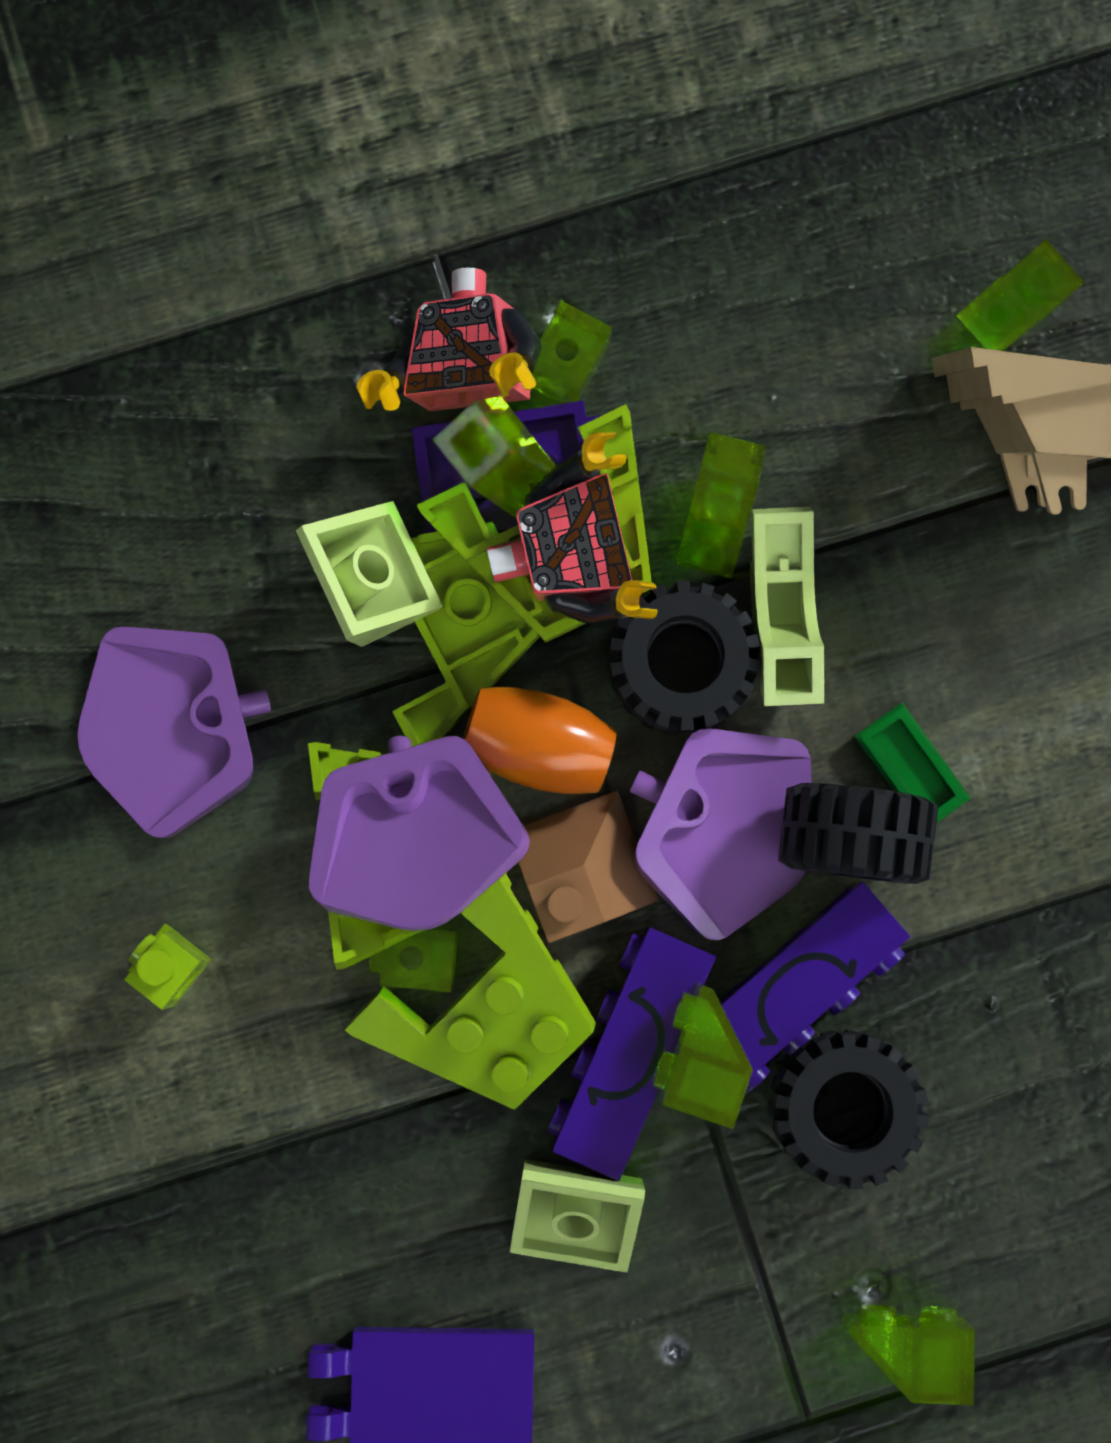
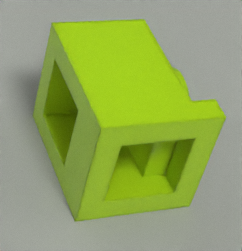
(165, 967)

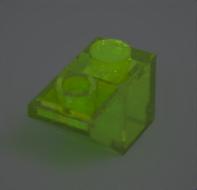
(495, 453)
(721, 504)
(708, 1066)
(923, 1354)

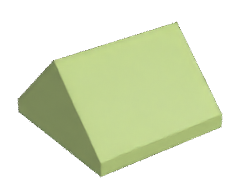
(369, 572)
(577, 1215)

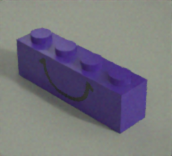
(812, 975)
(620, 1070)

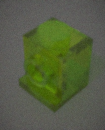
(580, 332)
(436, 970)

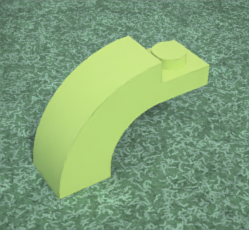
(786, 607)

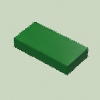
(910, 761)

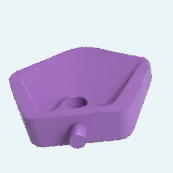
(167, 726)
(720, 828)
(412, 835)

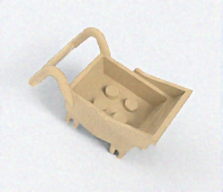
(1039, 415)

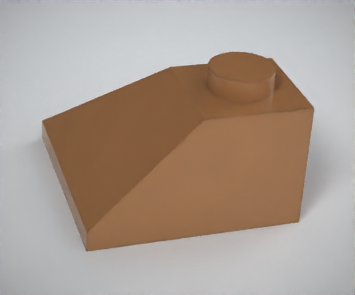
(583, 867)

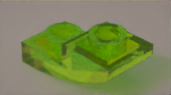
(1020, 298)

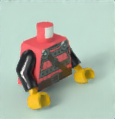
(459, 352)
(575, 542)

